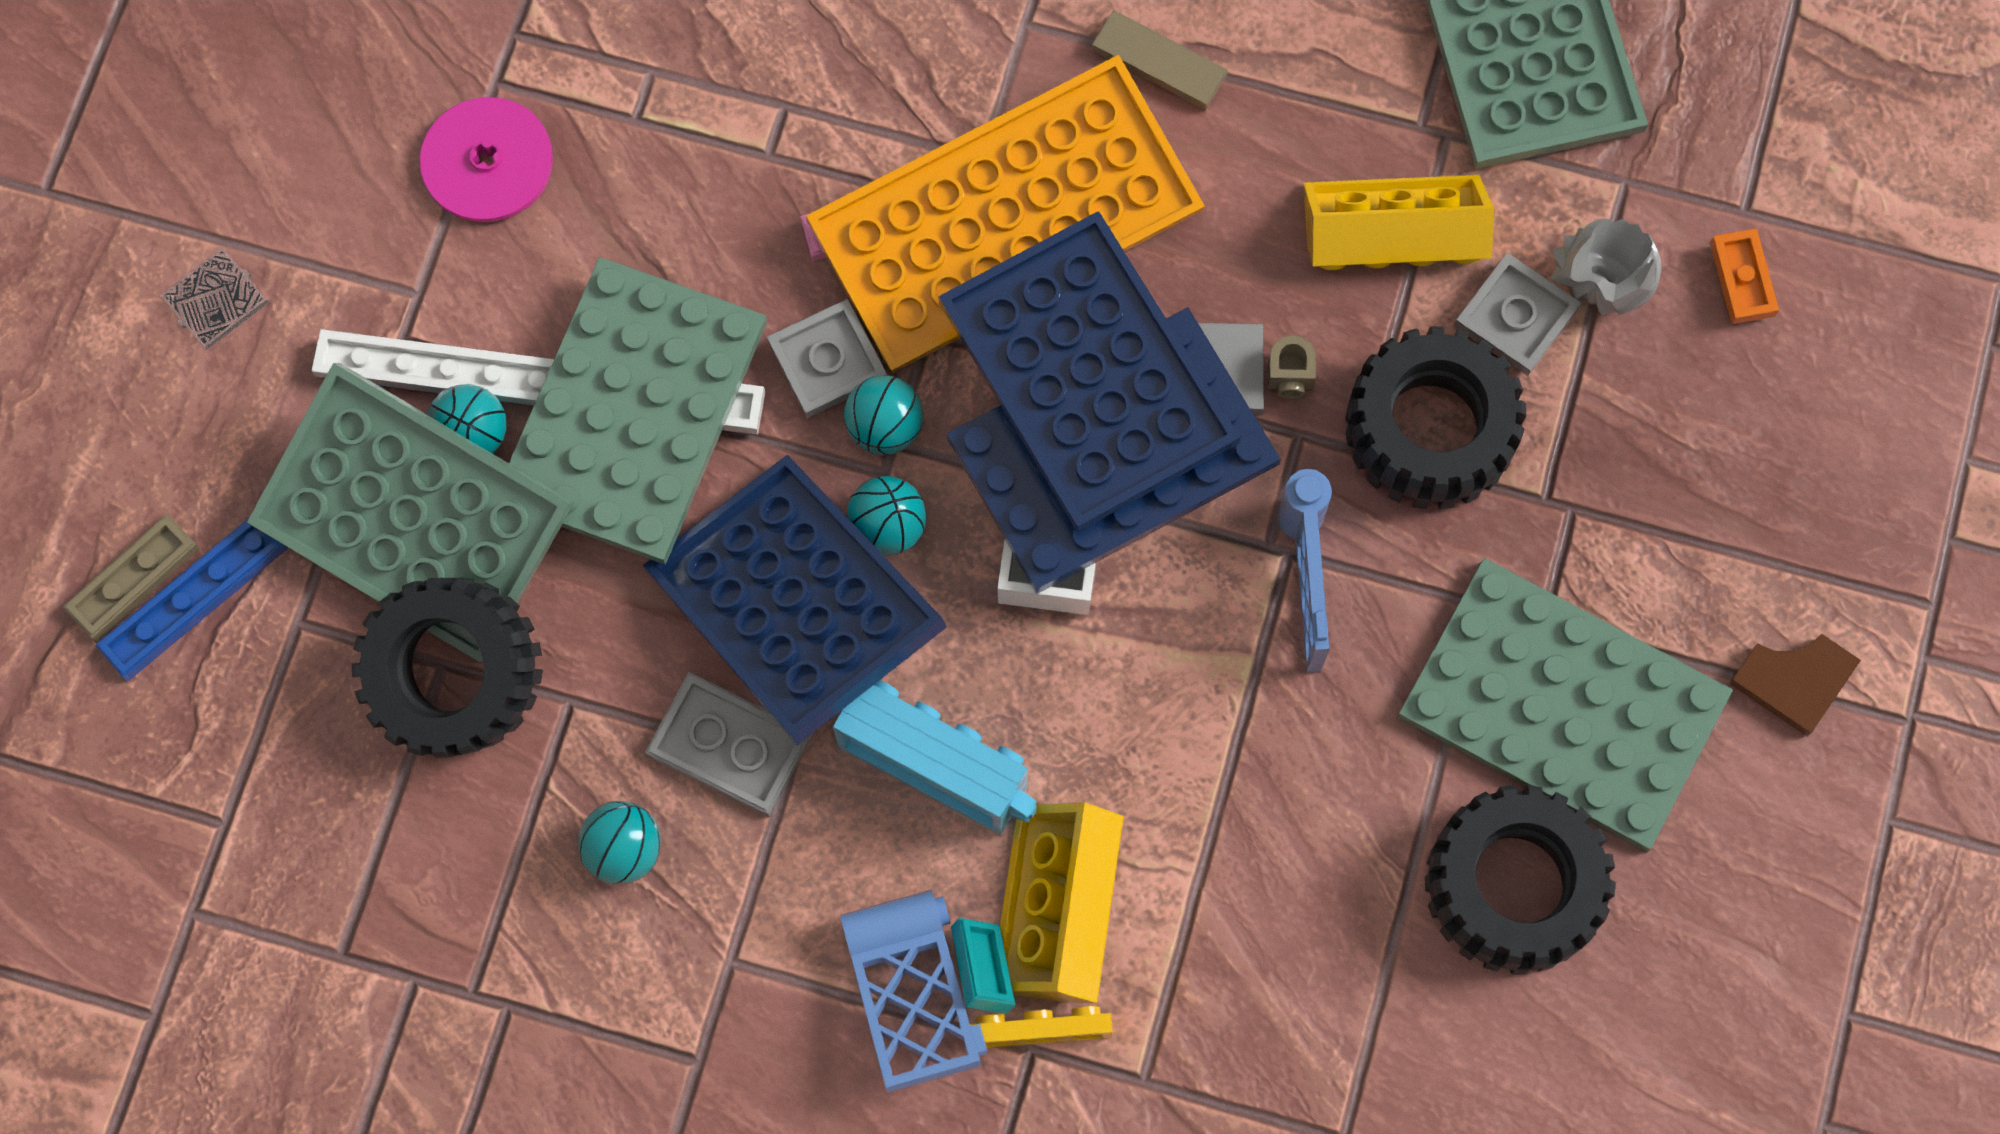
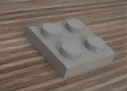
(1518, 313)
(825, 357)

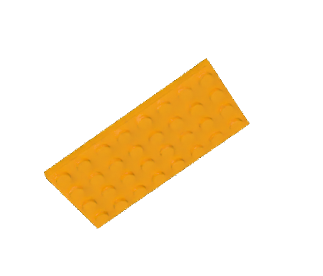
(996, 195)

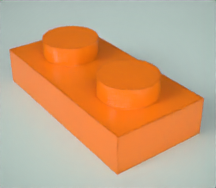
(1744, 276)

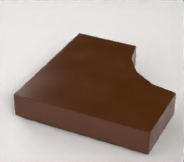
(1798, 682)

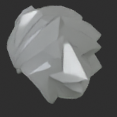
(1609, 265)

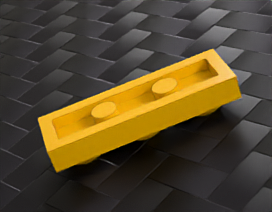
(1042, 1028)

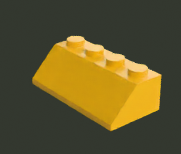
(1398, 221)
(1060, 901)

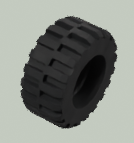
(1452, 365)
(389, 677)
(1557, 831)

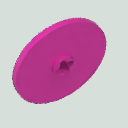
(472, 188)

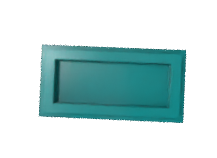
(982, 966)

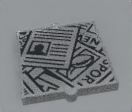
(214, 299)

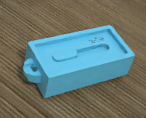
(936, 757)

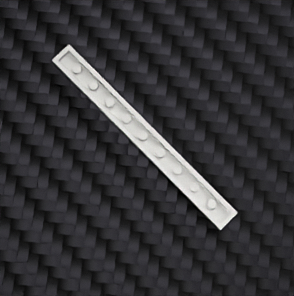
(505, 375)

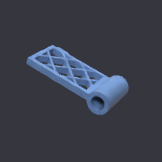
(1301, 517)
(899, 931)

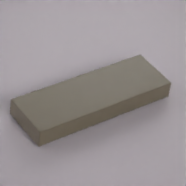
(1160, 60)
(131, 577)

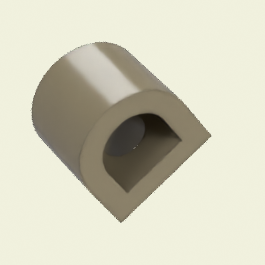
(1291, 367)

